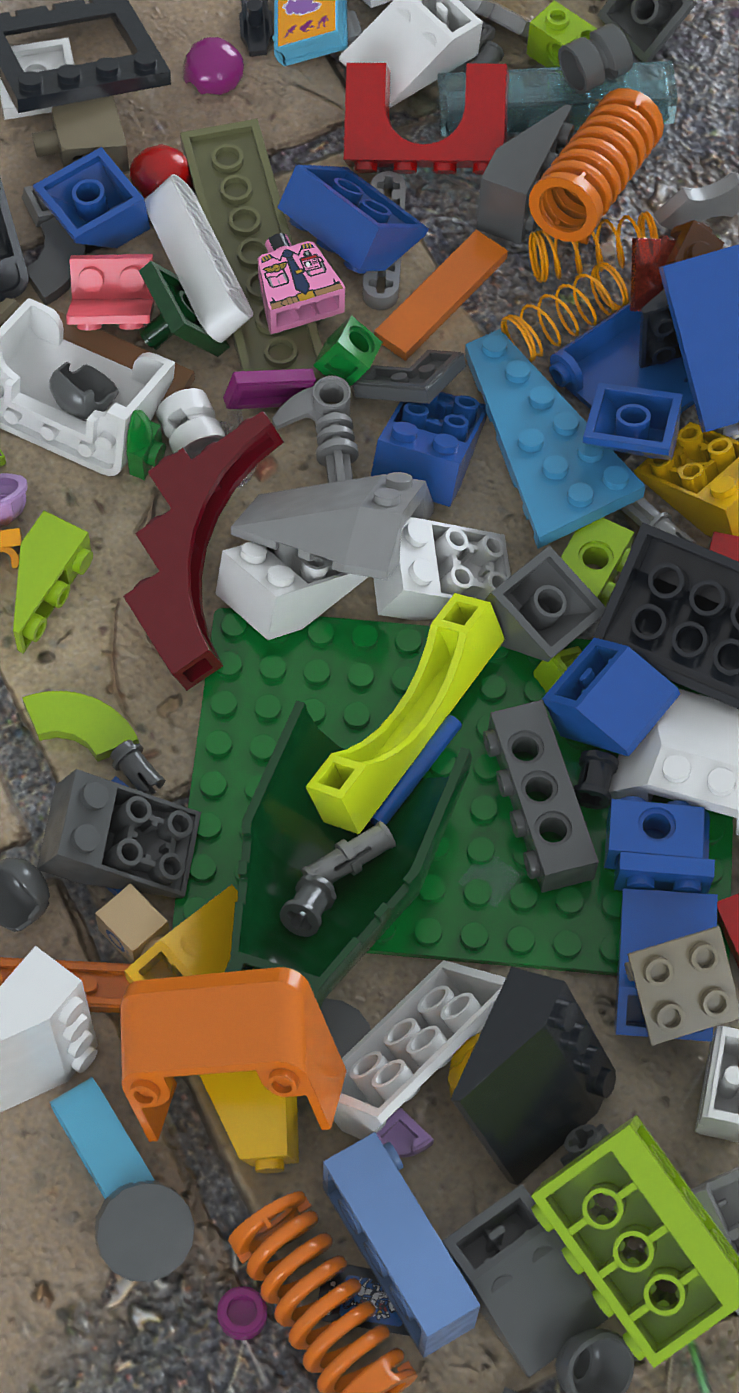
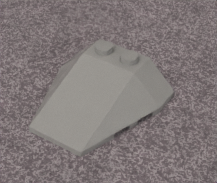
(344, 521)

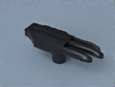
(256, 26)

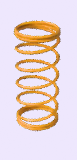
(536, 238)
(595, 279)

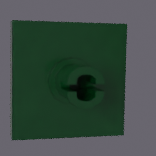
(176, 313)

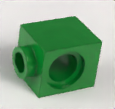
(348, 351)

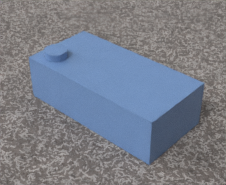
(399, 1243)

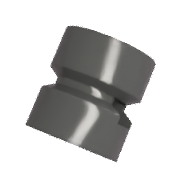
(591, 61)

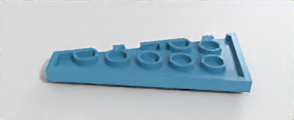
(542, 444)

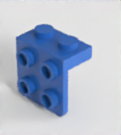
(664, 871)

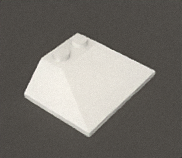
(687, 757)

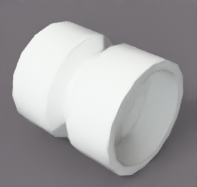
(189, 421)

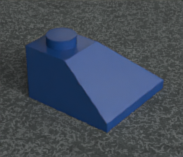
(95, 201)
(634, 420)

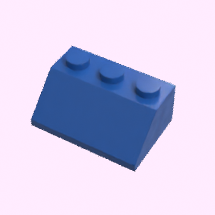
(349, 217)

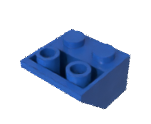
(609, 698)

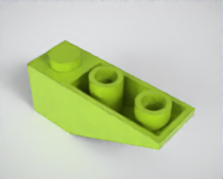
(48, 564)

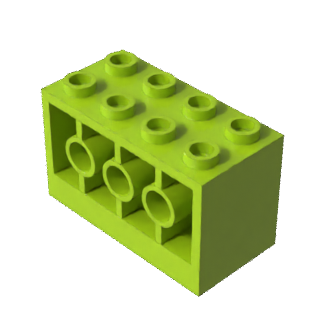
(662, 1211)

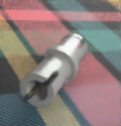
(351, 855)

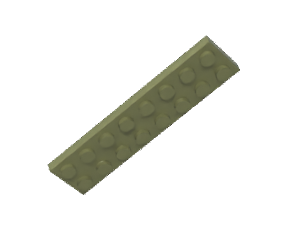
(241, 203)

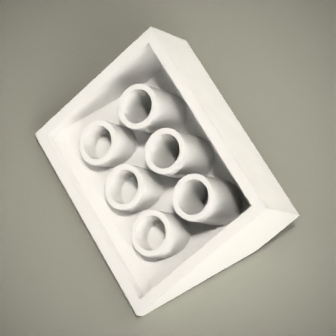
(42, 1029)
(413, 1044)

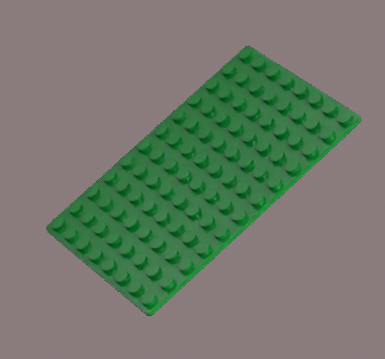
(351, 683)

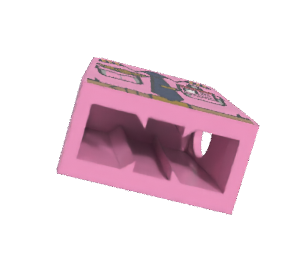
(297, 284)

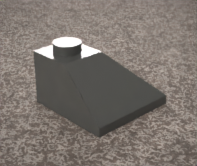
(646, 22)
(544, 607)

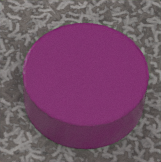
(242, 1313)

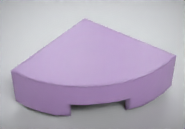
(404, 1134)

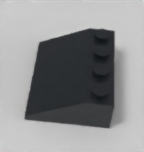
(679, 612)
(532, 1074)

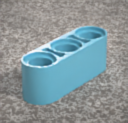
(99, 1138)

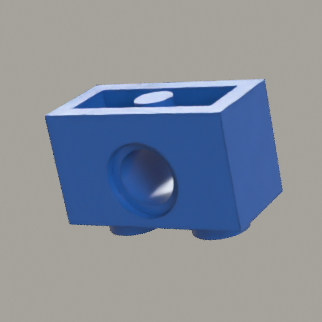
(676, 819)

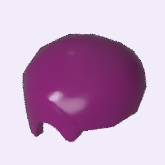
(213, 66)

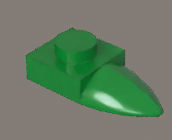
(143, 444)

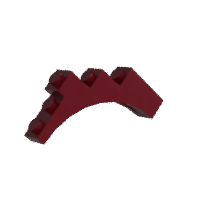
(177, 542)

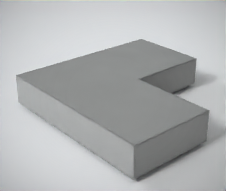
(500, 15)

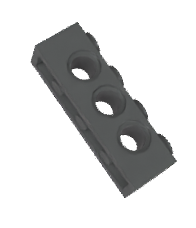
(529, 731)

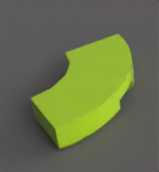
(78, 719)

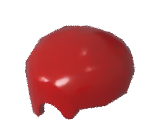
(155, 165)

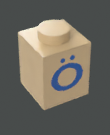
(131, 923)

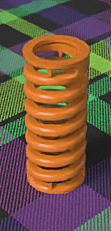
(596, 165)
(257, 1242)

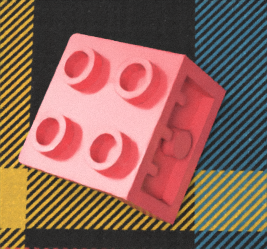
(109, 291)

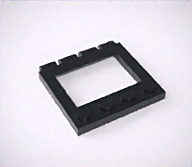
(83, 81)

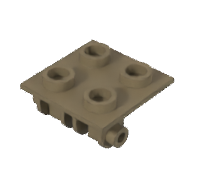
(684, 985)

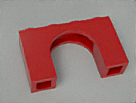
(374, 143)

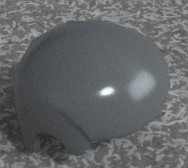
(82, 390)
(22, 894)

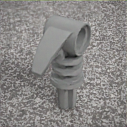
(332, 424)

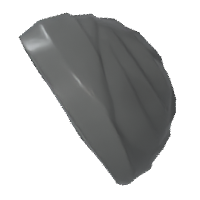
(595, 1363)

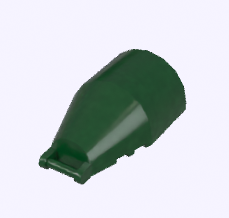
(287, 833)

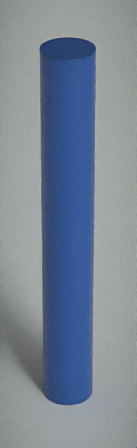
(418, 769)

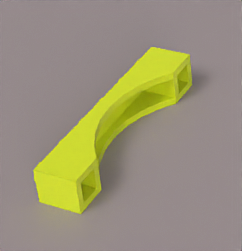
(359, 779)

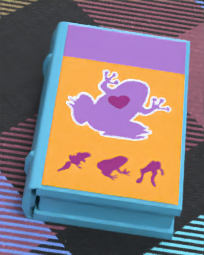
(308, 29)

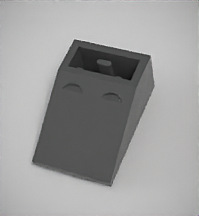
(514, 172)
(118, 837)
(523, 1281)

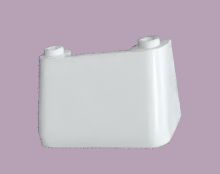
(29, 355)

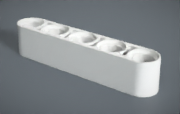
(197, 259)

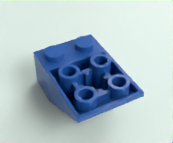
(432, 442)
(648, 920)

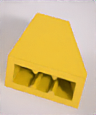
(255, 1119)

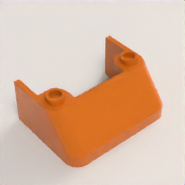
(226, 1025)

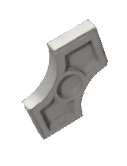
(701, 203)

